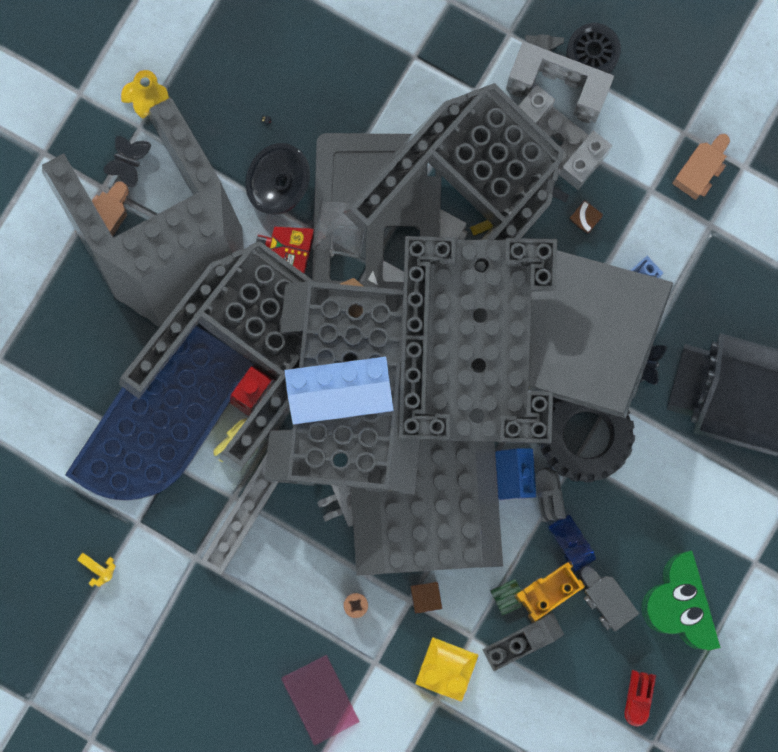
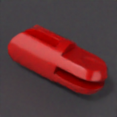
(639, 698)

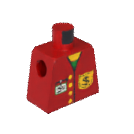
(290, 244)
(251, 390)

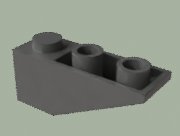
(523, 642)

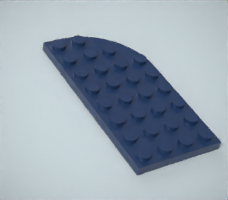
(153, 439)

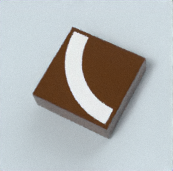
(586, 217)

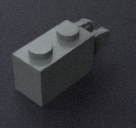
(608, 599)

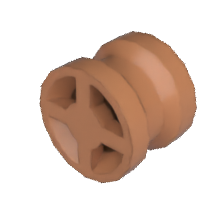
(358, 607)

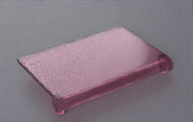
(320, 700)

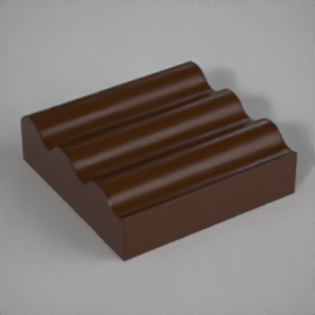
(426, 597)

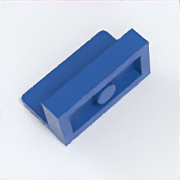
(515, 473)

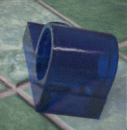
(572, 543)

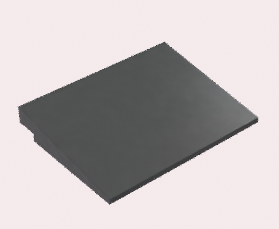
(592, 333)

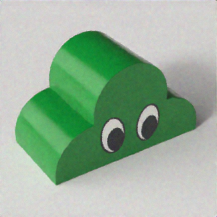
(681, 604)

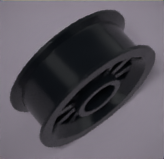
(605, 33)

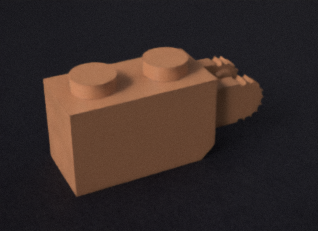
(702, 166)
(111, 206)

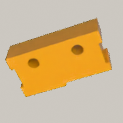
(549, 591)

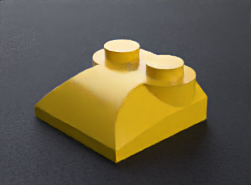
(446, 669)

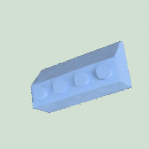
(339, 390)

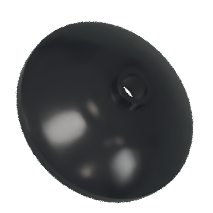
(268, 177)

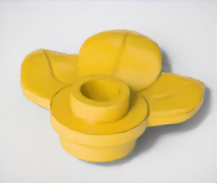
(144, 97)

